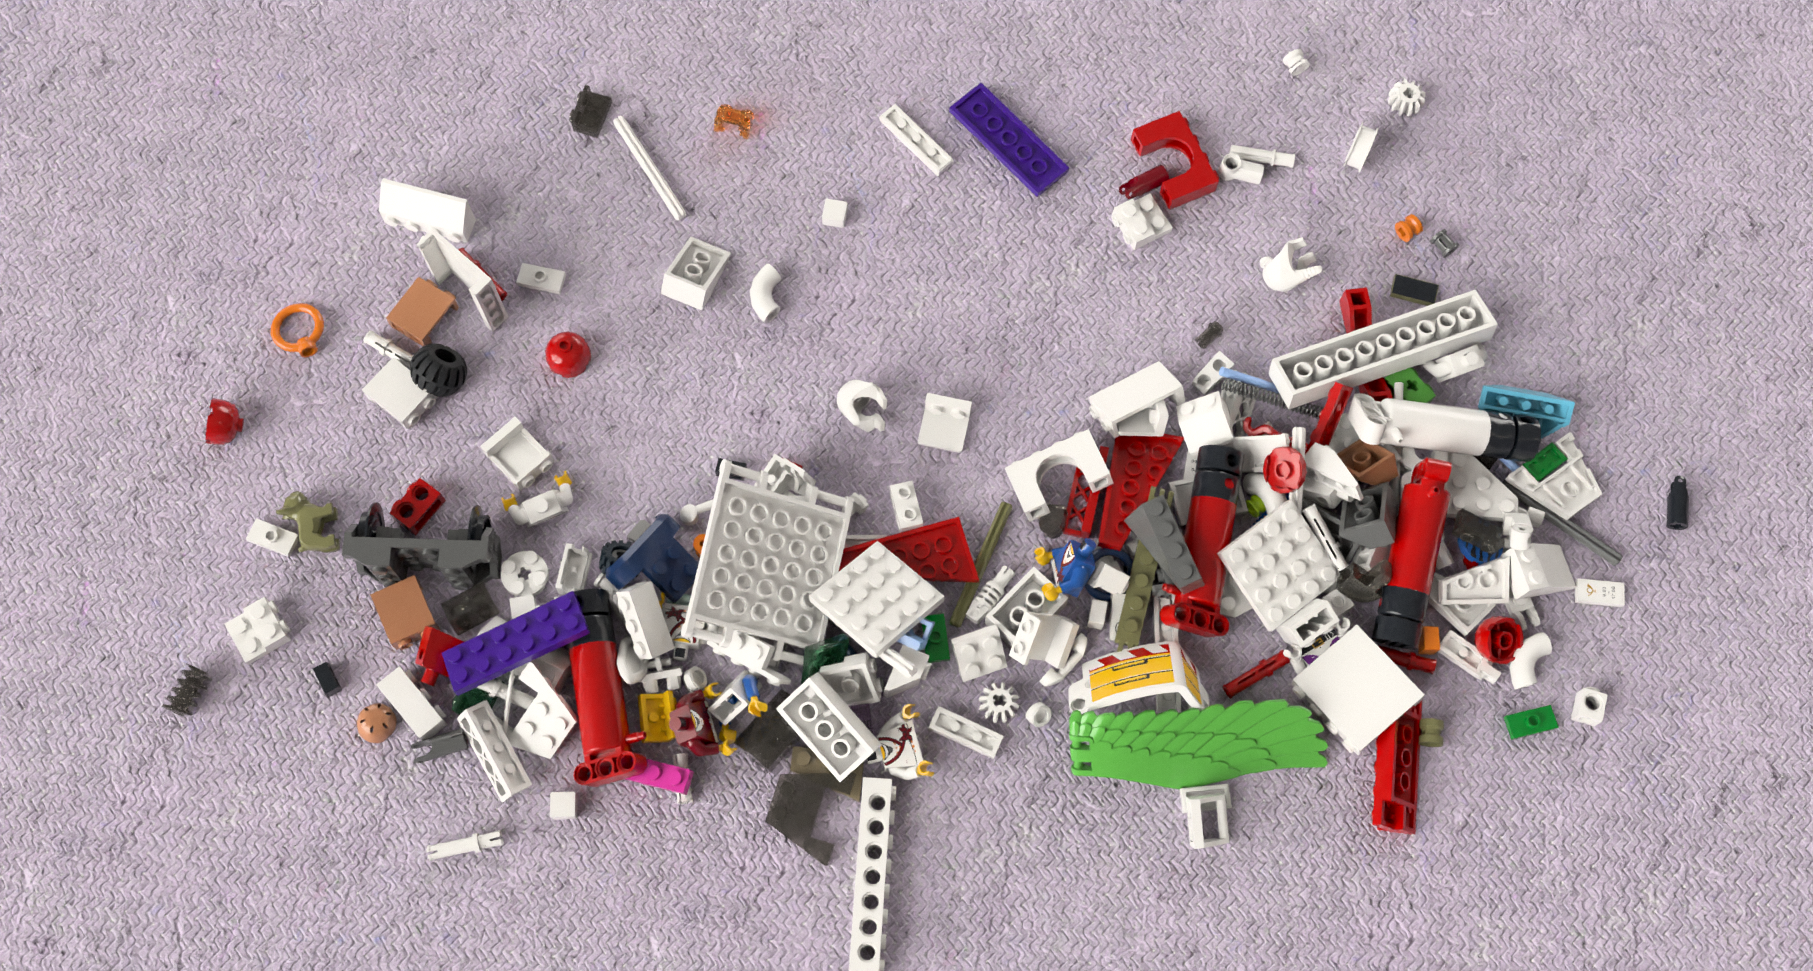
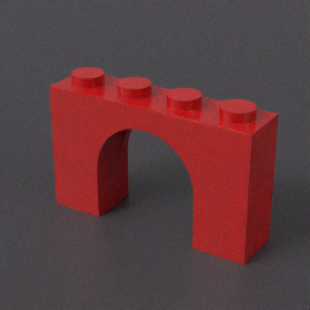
(1175, 133)

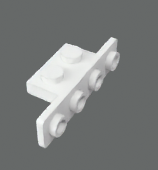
(753, 653)

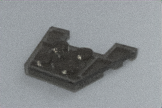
(797, 807)

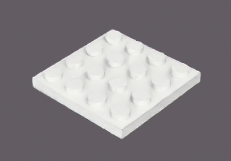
(1279, 565)
(876, 599)

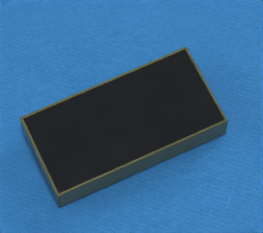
(1414, 290)

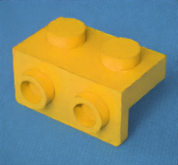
(655, 717)

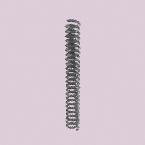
(1310, 411)

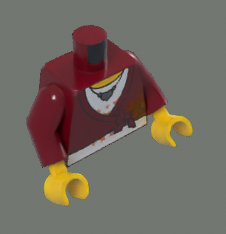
(695, 726)

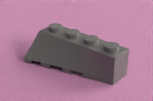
(1162, 537)

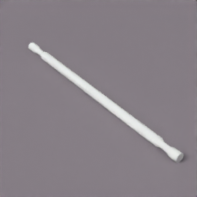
(508, 702)

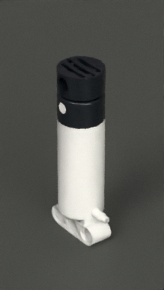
(1445, 428)

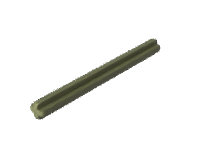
(981, 563)

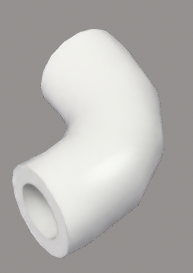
(761, 293)
(1255, 484)
(1523, 666)

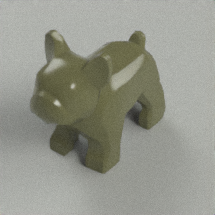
(310, 522)

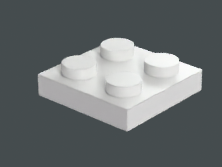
(979, 653)

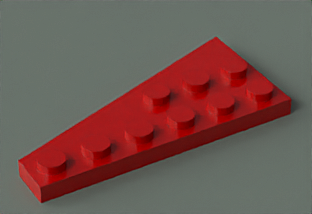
(1134, 468)
(932, 551)

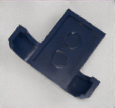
(659, 558)

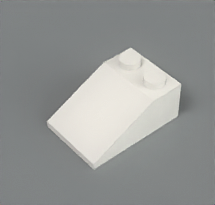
(694, 273)
(1538, 571)

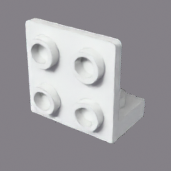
(944, 422)
(1146, 422)

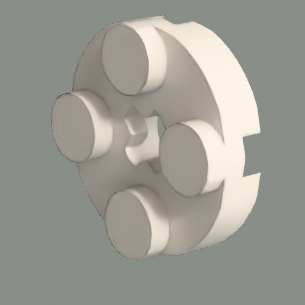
(512, 569)

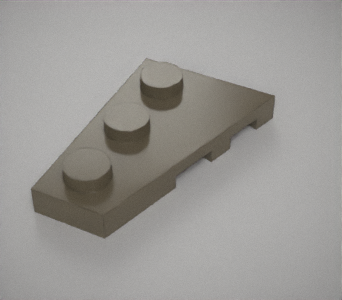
(806, 762)

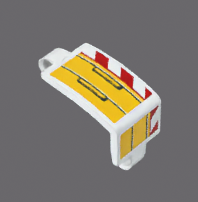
(1137, 674)

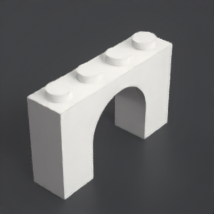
(1078, 451)

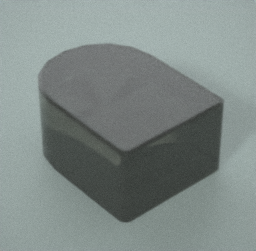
(1054, 523)

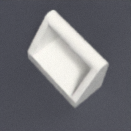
(1195, 820)

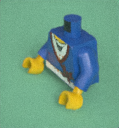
(1070, 566)

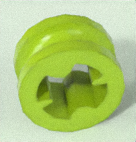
(1255, 506)

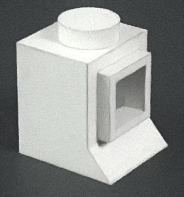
(1109, 578)

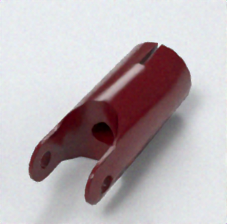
(1145, 182)

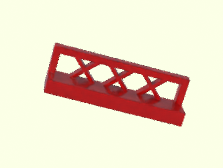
(1090, 506)

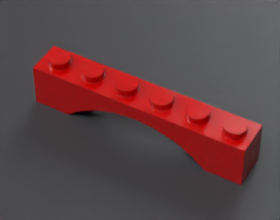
(1356, 315)

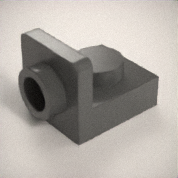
(1162, 578)

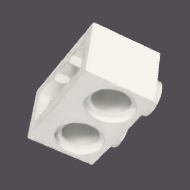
(905, 506)

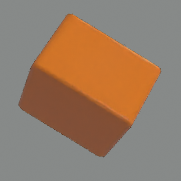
(1429, 641)

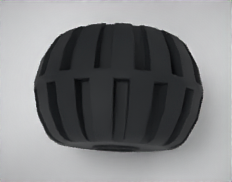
(438, 370)

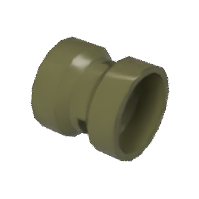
(1431, 732)

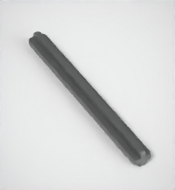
(1570, 527)

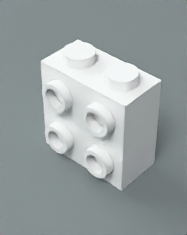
(1308, 623)

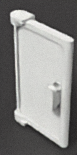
(1257, 448)

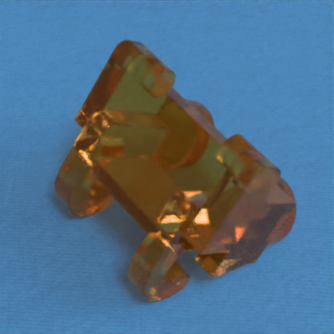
(727, 114)

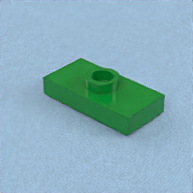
(1545, 462)
(937, 644)
(1531, 722)

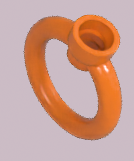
(305, 345)

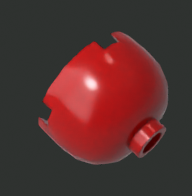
(567, 354)
(223, 422)
(1498, 639)

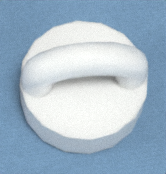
(694, 679)
(1038, 714)

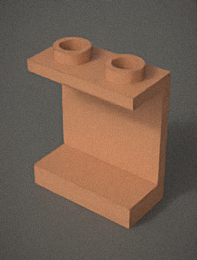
(421, 310)
(403, 612)

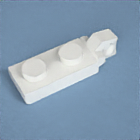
(1467, 657)

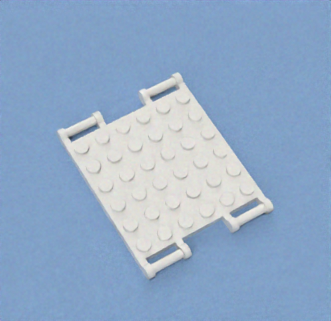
(764, 562)

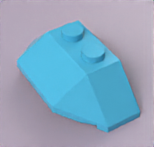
(1550, 410)

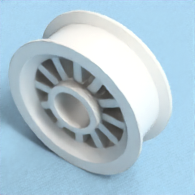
(1360, 147)

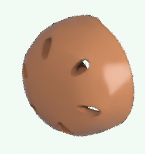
(375, 718)

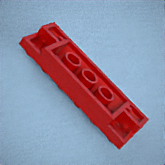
(1398, 774)

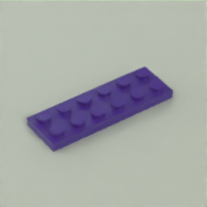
(1009, 139)
(515, 643)

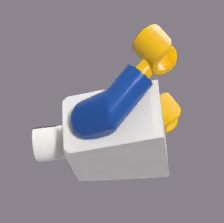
(734, 699)

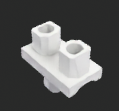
(672, 675)

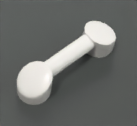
(690, 514)
(1053, 677)

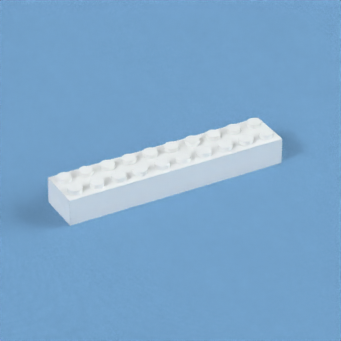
(1382, 348)

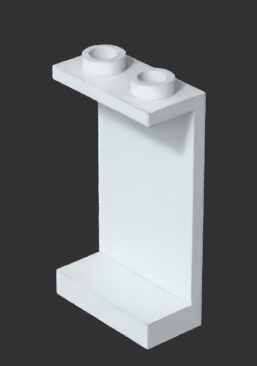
(1134, 395)

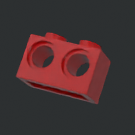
(422, 509)

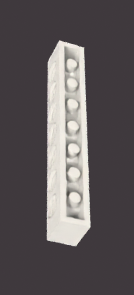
(872, 789)

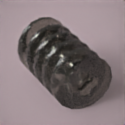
(188, 691)

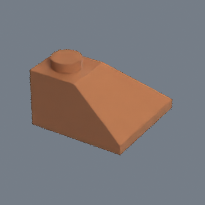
(1369, 462)

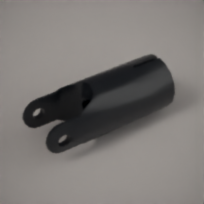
(1678, 505)

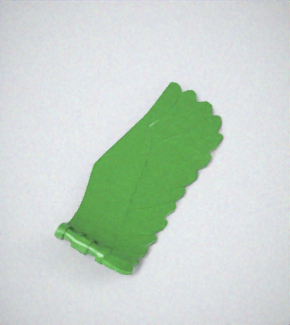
(1194, 744)

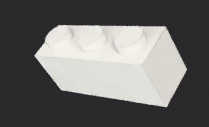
(645, 620)
(412, 703)

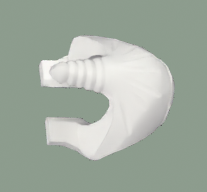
(1279, 272)
(856, 396)

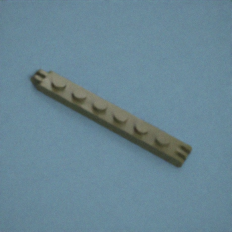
(1138, 591)

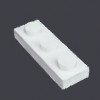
(965, 732)

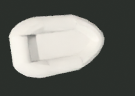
(628, 662)

